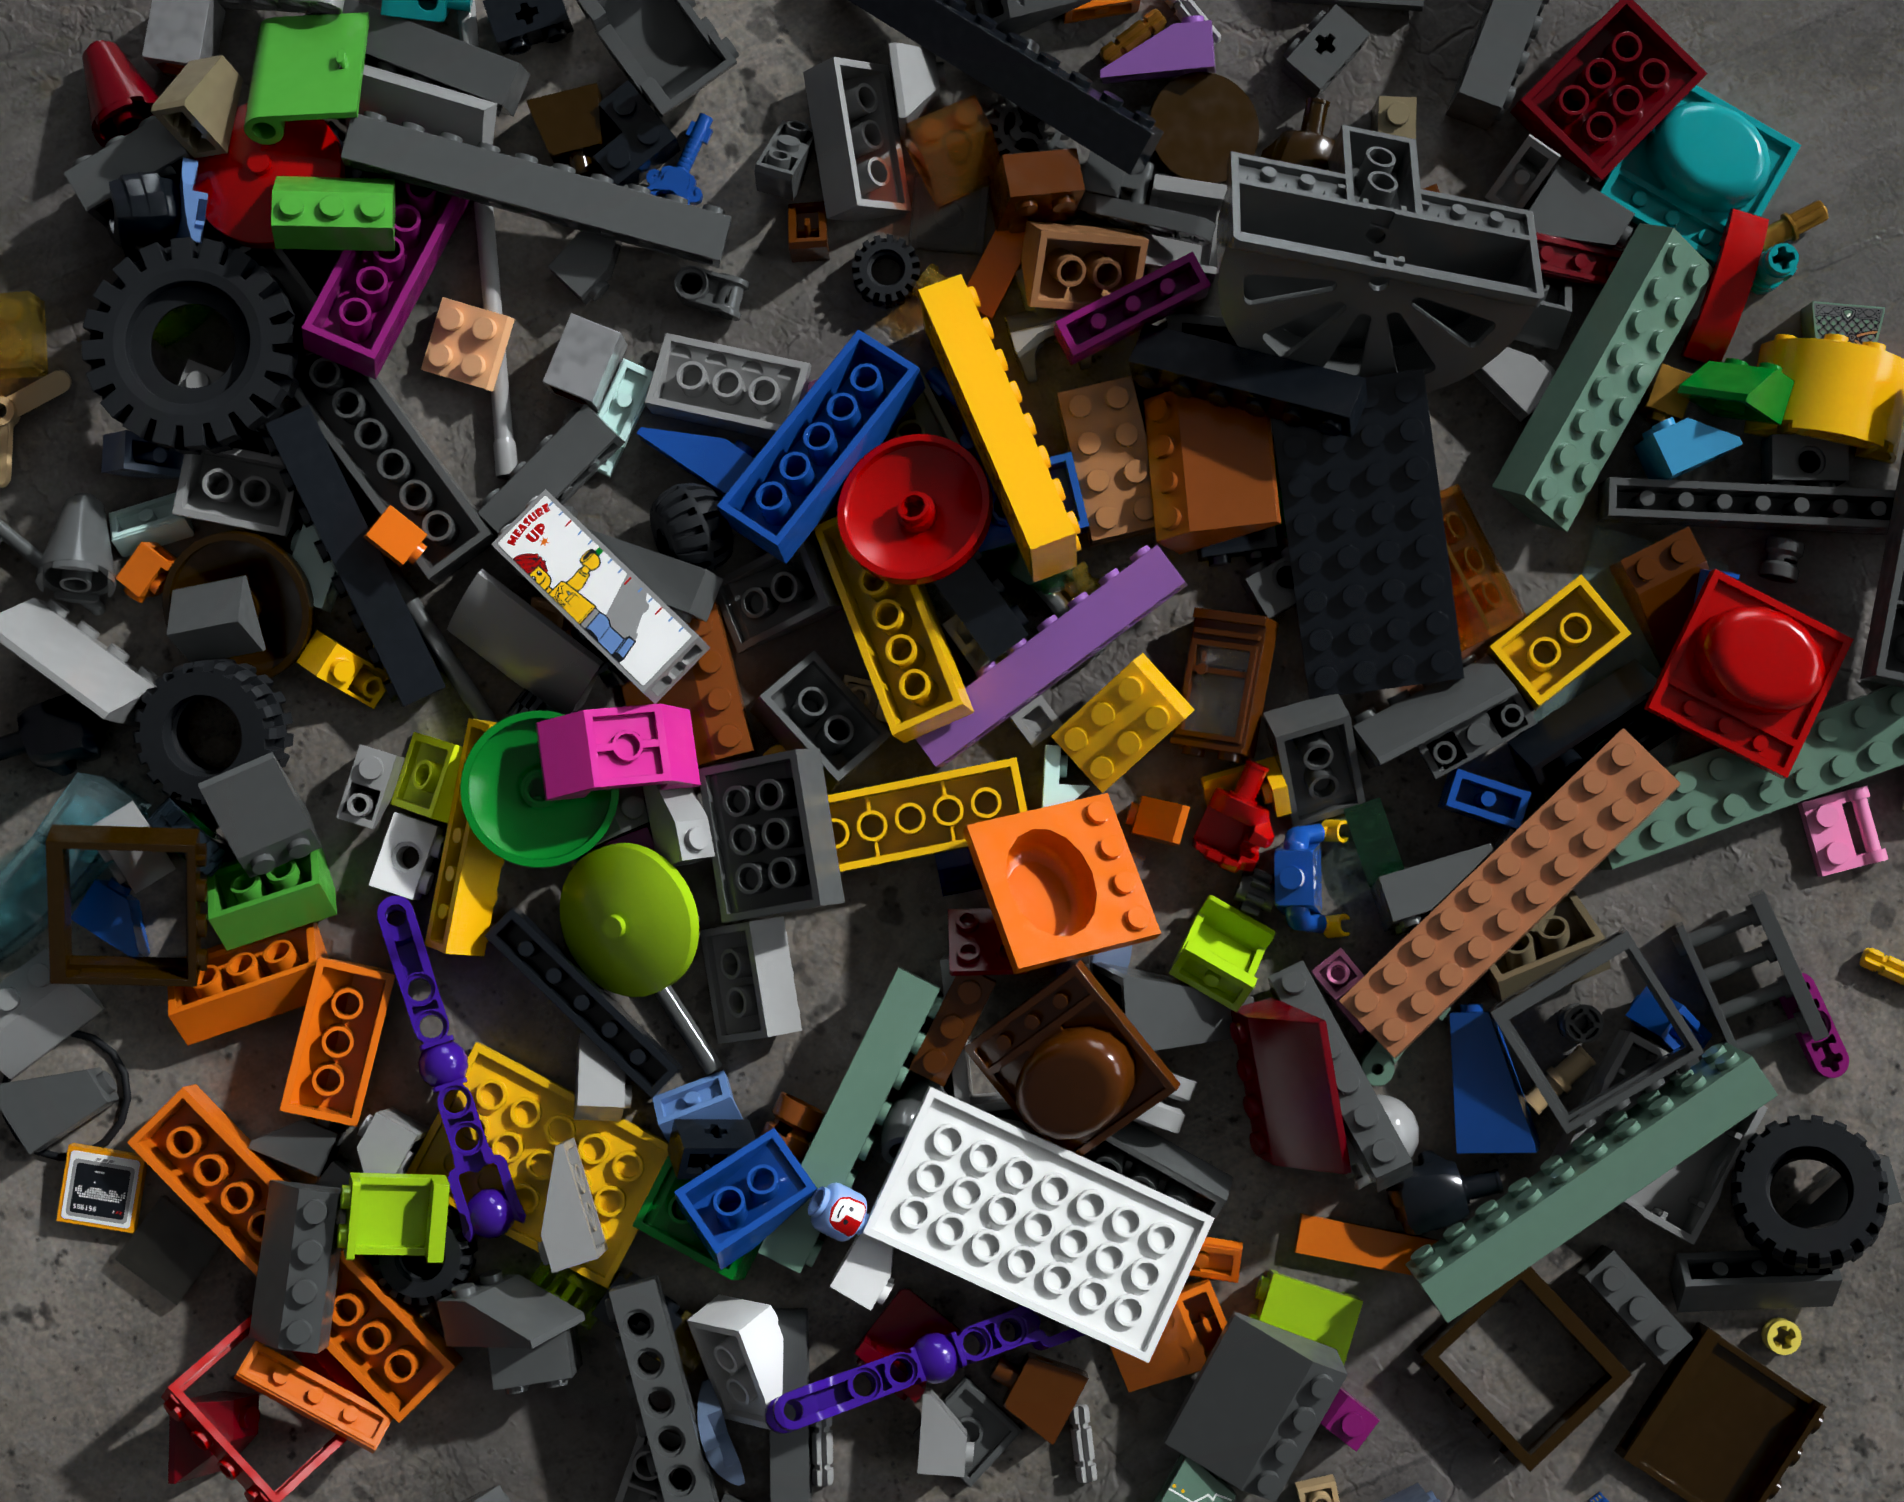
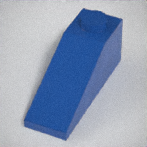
(705, 457)

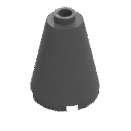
(79, 553)

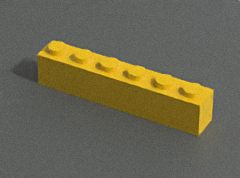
(466, 876)

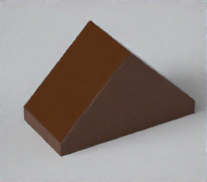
(808, 232)

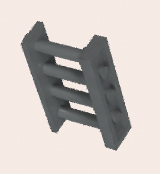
(1772, 949)

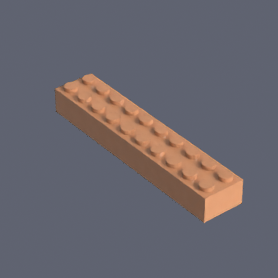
(1510, 893)

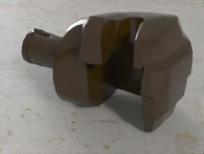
(1307, 145)

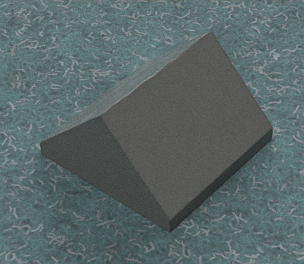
(215, 620)

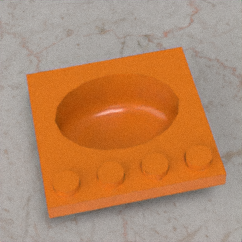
(1061, 883)

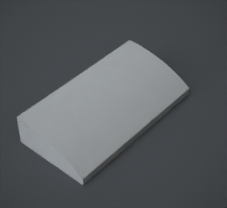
(427, 105)
(725, 386)
(524, 644)

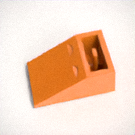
(1184, 1342)

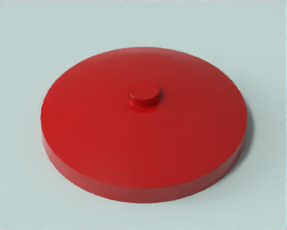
(243, 179)
(915, 509)

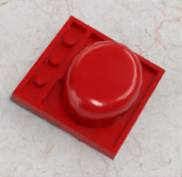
(1748, 674)

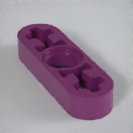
(1816, 1054)

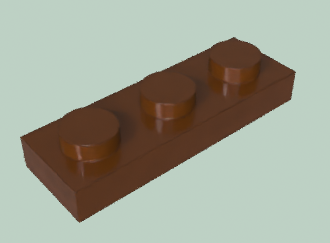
(952, 1027)

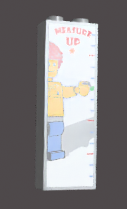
(600, 596)

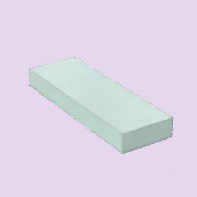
(624, 406)

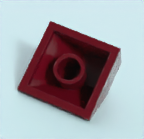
(233, 1415)

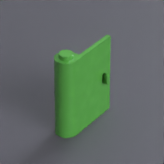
(301, 73)

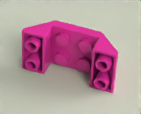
(617, 750)

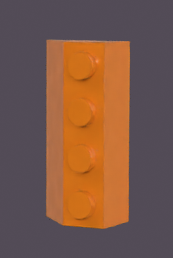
(247, 984)
(337, 1041)

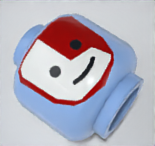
(838, 1211)

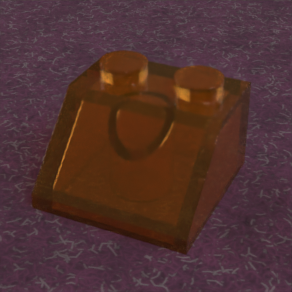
(953, 150)

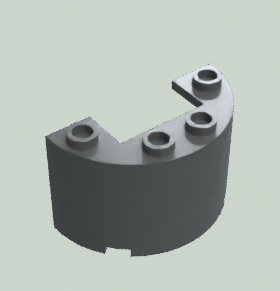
(661, 47)

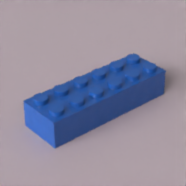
(819, 444)

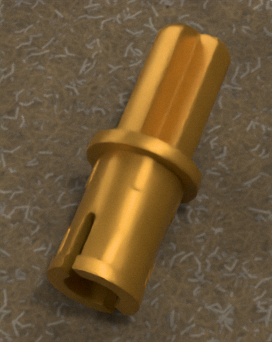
(1794, 224)

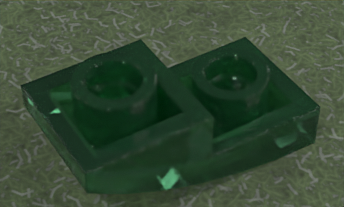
(1373, 839)

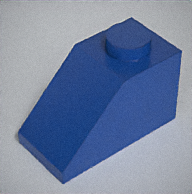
(114, 917)
(1651, 1020)

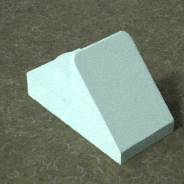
(1054, 768)

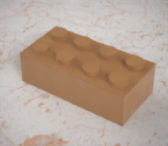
(1110, 458)

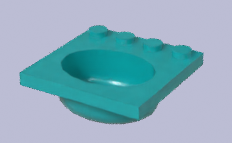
(1699, 168)

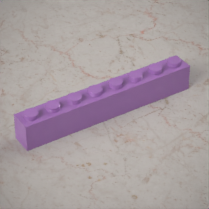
(1057, 649)

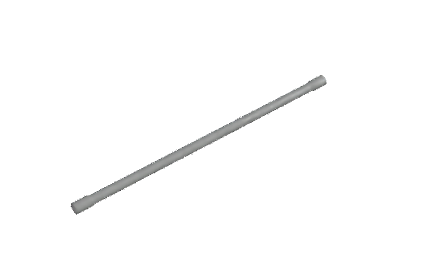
(504, 445)

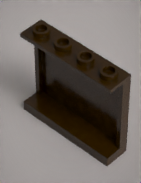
(1720, 1425)

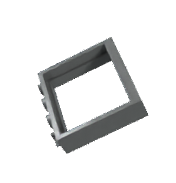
(1618, 1095)

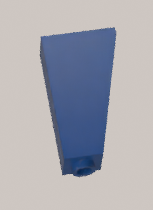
(1486, 1089)

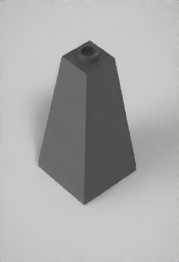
(1165, 1008)

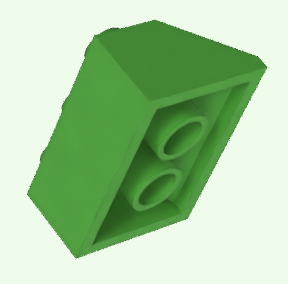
(333, 213)
(269, 903)

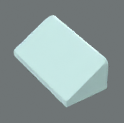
(148, 523)

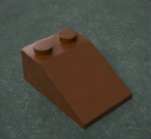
(1662, 587)

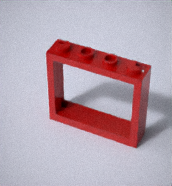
(208, 1437)

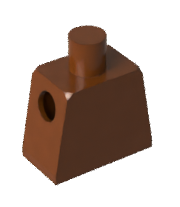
(1040, 1392)

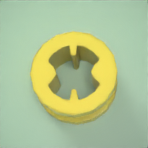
(1770, 1331)

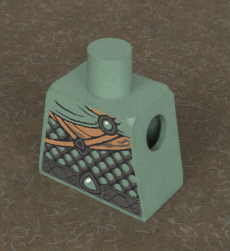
(1854, 321)

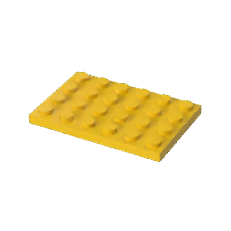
(523, 1123)

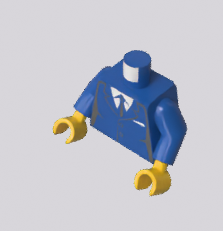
(1300, 881)

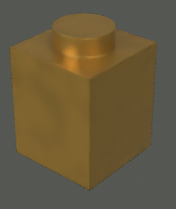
(1661, 396)

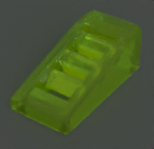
(576, 1281)

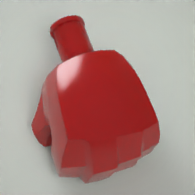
(1236, 823)

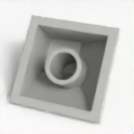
(915, 82)

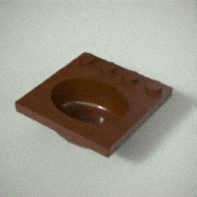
(1072, 1063)

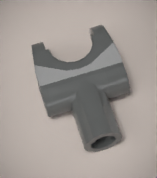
(1032, 331)

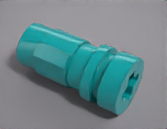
(1774, 267)

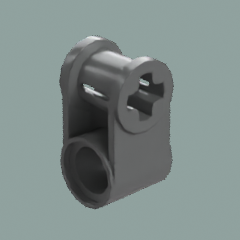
(714, 292)

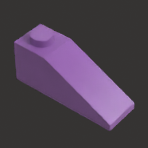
(1170, 53)

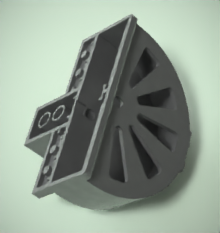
(1368, 266)

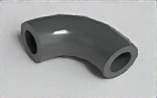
(902, 1114)

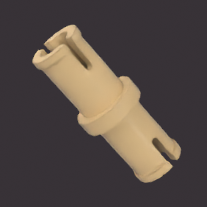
(1561, 1077)

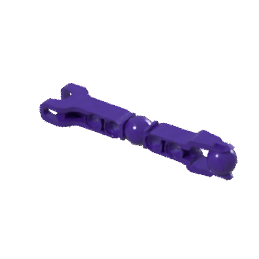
(444, 1068)
(931, 1360)

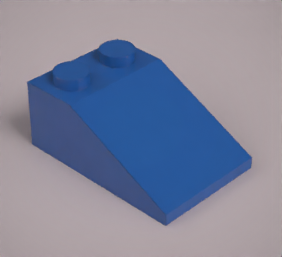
(745, 1197)

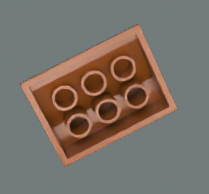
(1208, 472)
(712, 696)

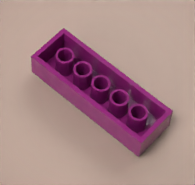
(377, 290)

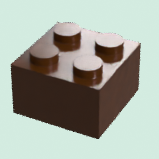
(1036, 188)

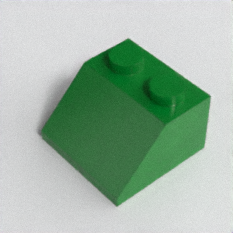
(1740, 390)

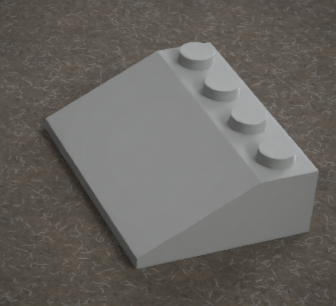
(76, 659)

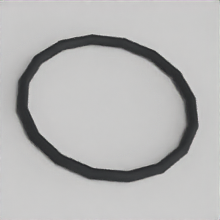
(124, 1107)

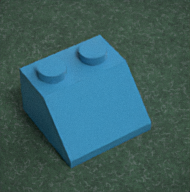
(1681, 447)

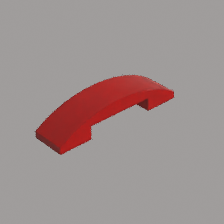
(1728, 287)

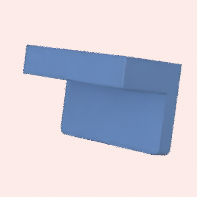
(700, 1099)

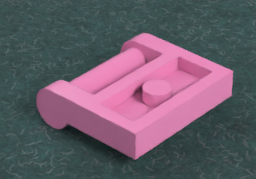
(1830, 835)

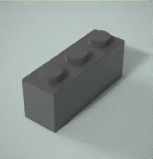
(1633, 1304)

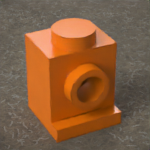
(146, 571)

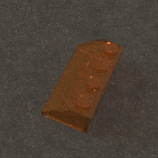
(1480, 588)

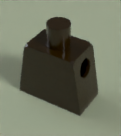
(571, 126)

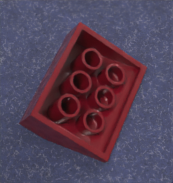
(1609, 90)
(1290, 1087)

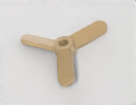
(21, 403)

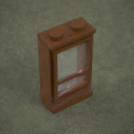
(1226, 684)

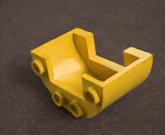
(1839, 393)

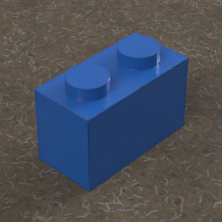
(1484, 799)

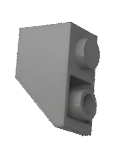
(370, 786)

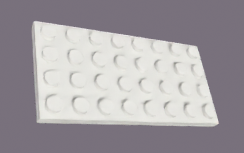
(1038, 1224)

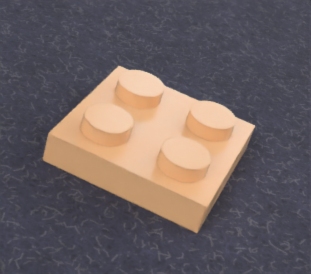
(467, 344)

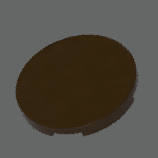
(1201, 125)

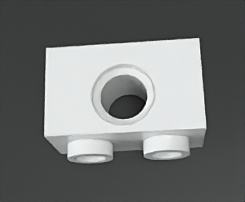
(391, 873)

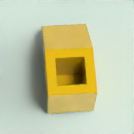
(343, 669)

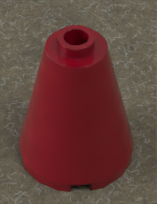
(115, 92)

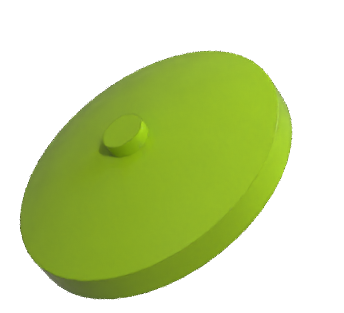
(629, 919)

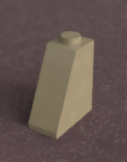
(201, 106)

